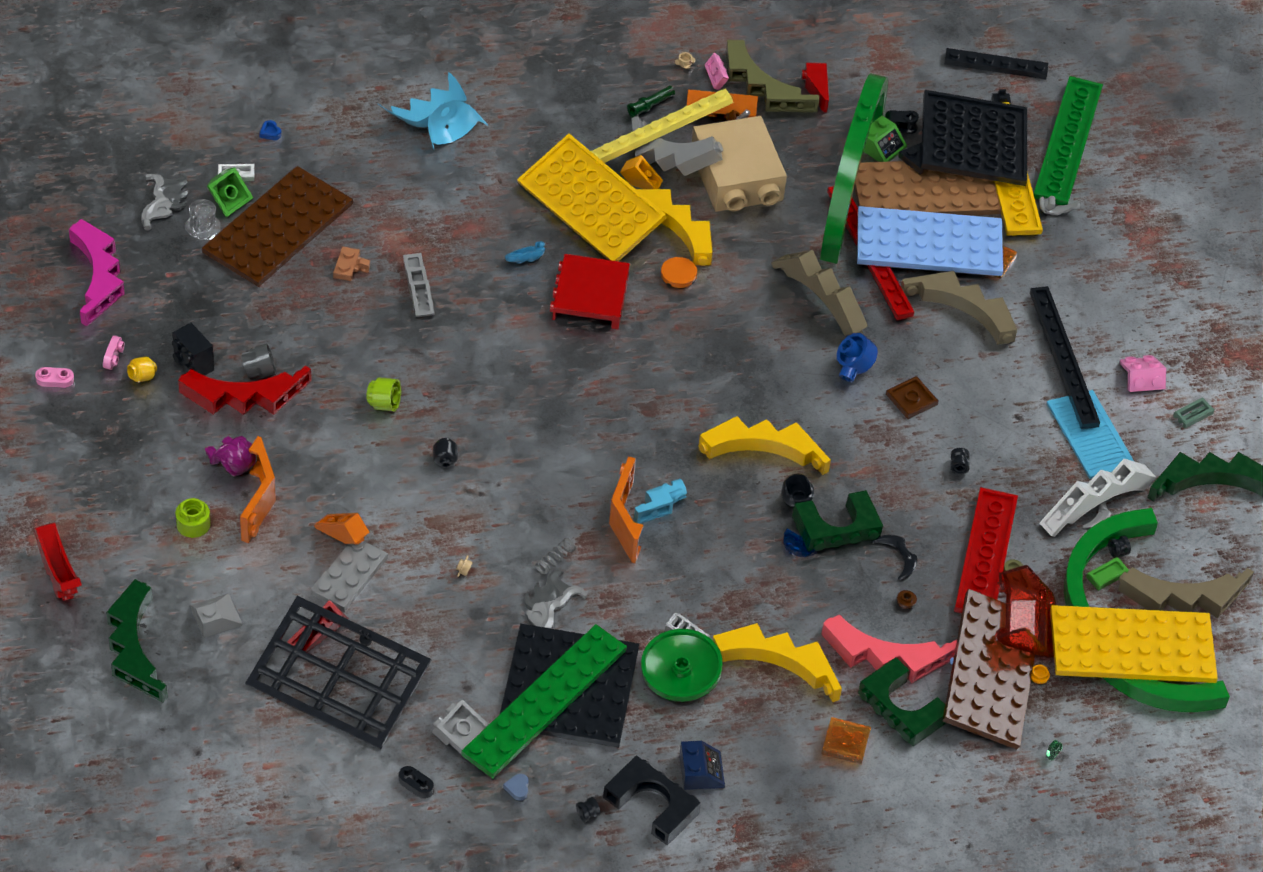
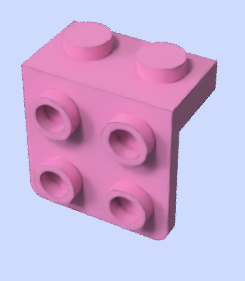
(1144, 373)

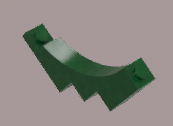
(1187, 473)
(131, 663)

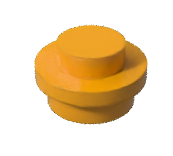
(1040, 674)

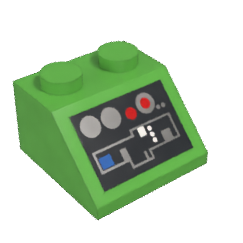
(884, 140)

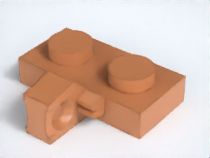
(350, 262)

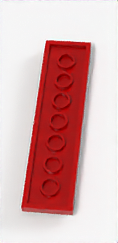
(987, 544)

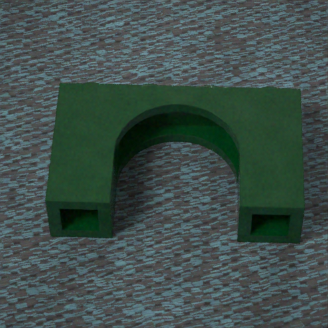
(821, 535)
(912, 725)

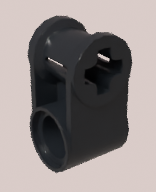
(902, 120)

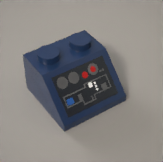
(700, 766)

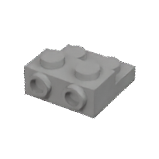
(459, 725)

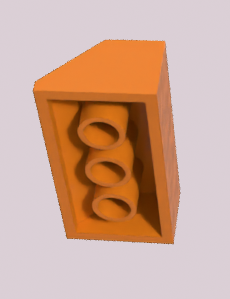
(740, 104)

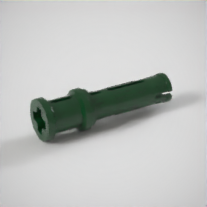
(644, 104)

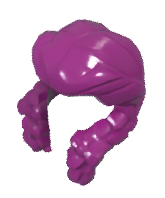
(233, 455)

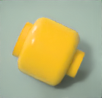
(141, 369)

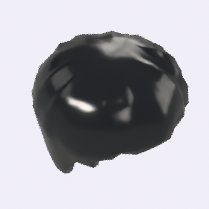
(797, 489)

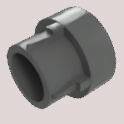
(259, 362)

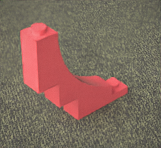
(857, 646)

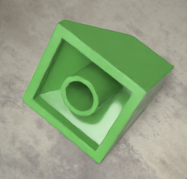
(229, 191)

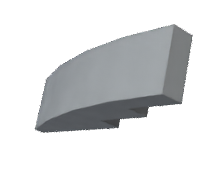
(418, 285)

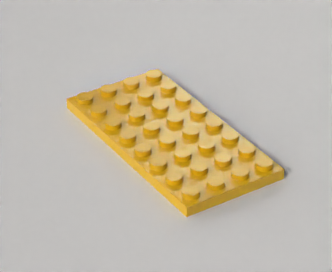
(591, 198)
(1133, 644)

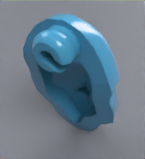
(527, 254)

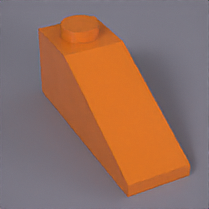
(344, 527)

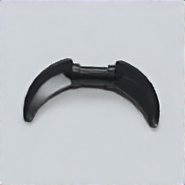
(899, 543)

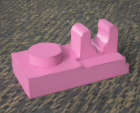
(716, 71)

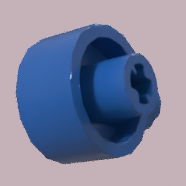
(856, 356)

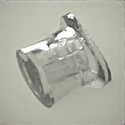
(202, 220)

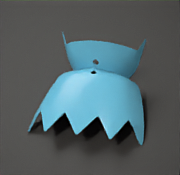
(443, 110)

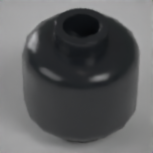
(445, 452)

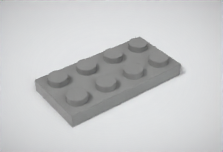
(349, 574)

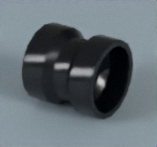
(960, 460)

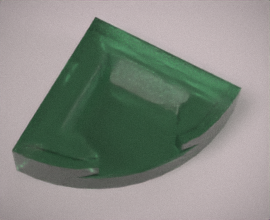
(1054, 749)

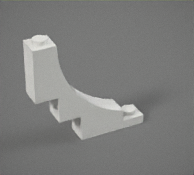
(1104, 485)

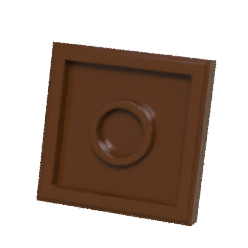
(912, 397)

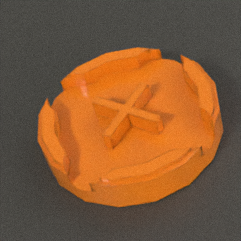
(679, 272)

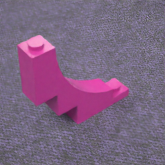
(105, 286)

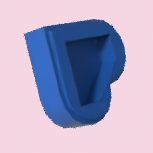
(270, 131)

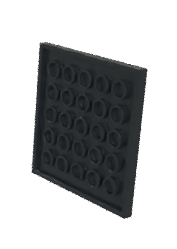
(974, 137)
(599, 711)

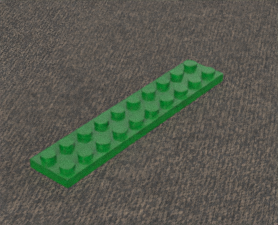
(1068, 140)
(543, 701)

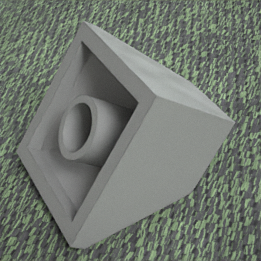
(216, 615)

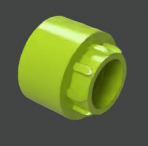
(384, 394)
(192, 518)

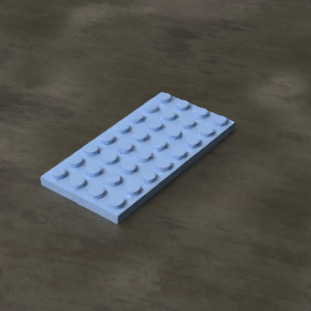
(929, 241)

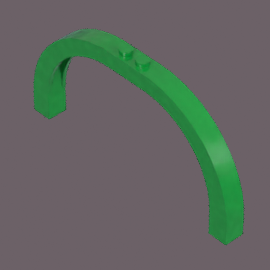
(869, 108)
(1149, 692)

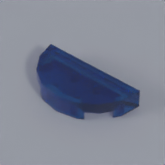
(796, 544)

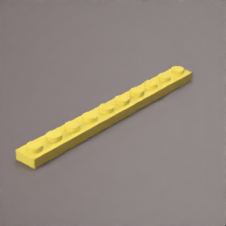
(663, 126)

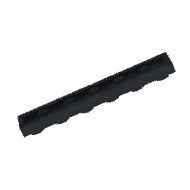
(996, 63)

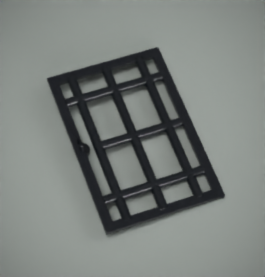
(338, 671)

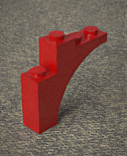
(56, 562)

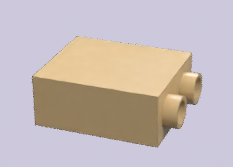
(749, 167)

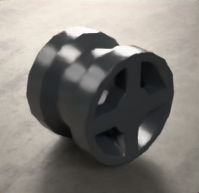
(1119, 546)
(588, 809)

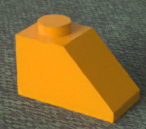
(641, 174)

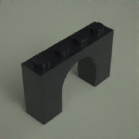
(641, 776)

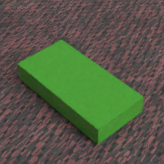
(1106, 573)

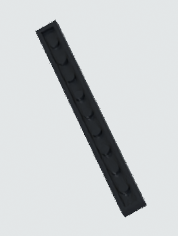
(1065, 358)

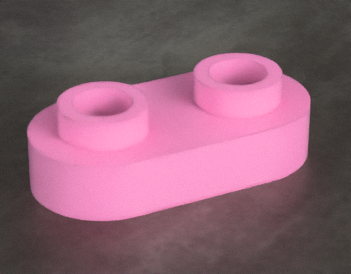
(112, 353)
(54, 377)

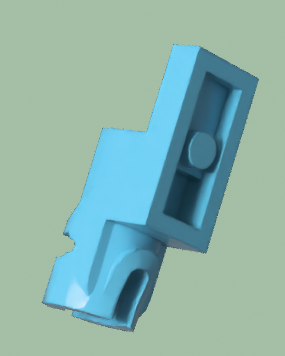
(660, 501)

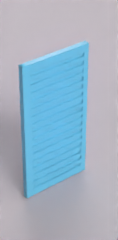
(1094, 447)

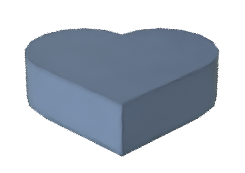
(517, 787)

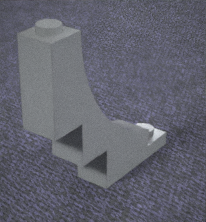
(686, 156)

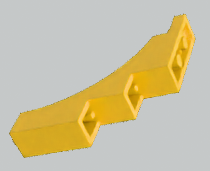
(693, 233)
(789, 442)
(805, 661)

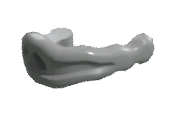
(1048, 206)

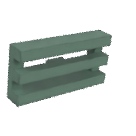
(1196, 415)

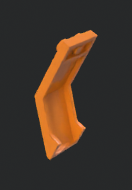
(263, 498)
(620, 520)

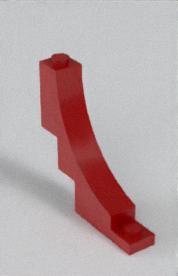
(242, 396)

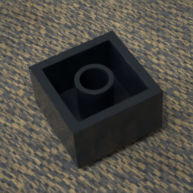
(192, 350)

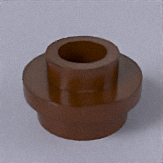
(906, 603)

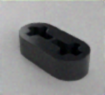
(416, 782)

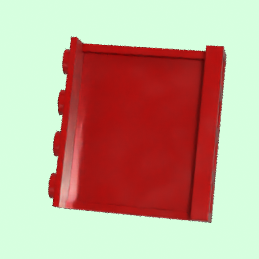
(590, 288)

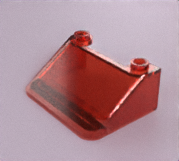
(1026, 612)

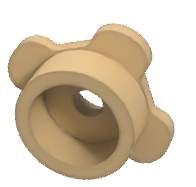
(685, 60)
(463, 566)

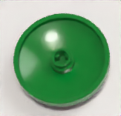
(681, 665)

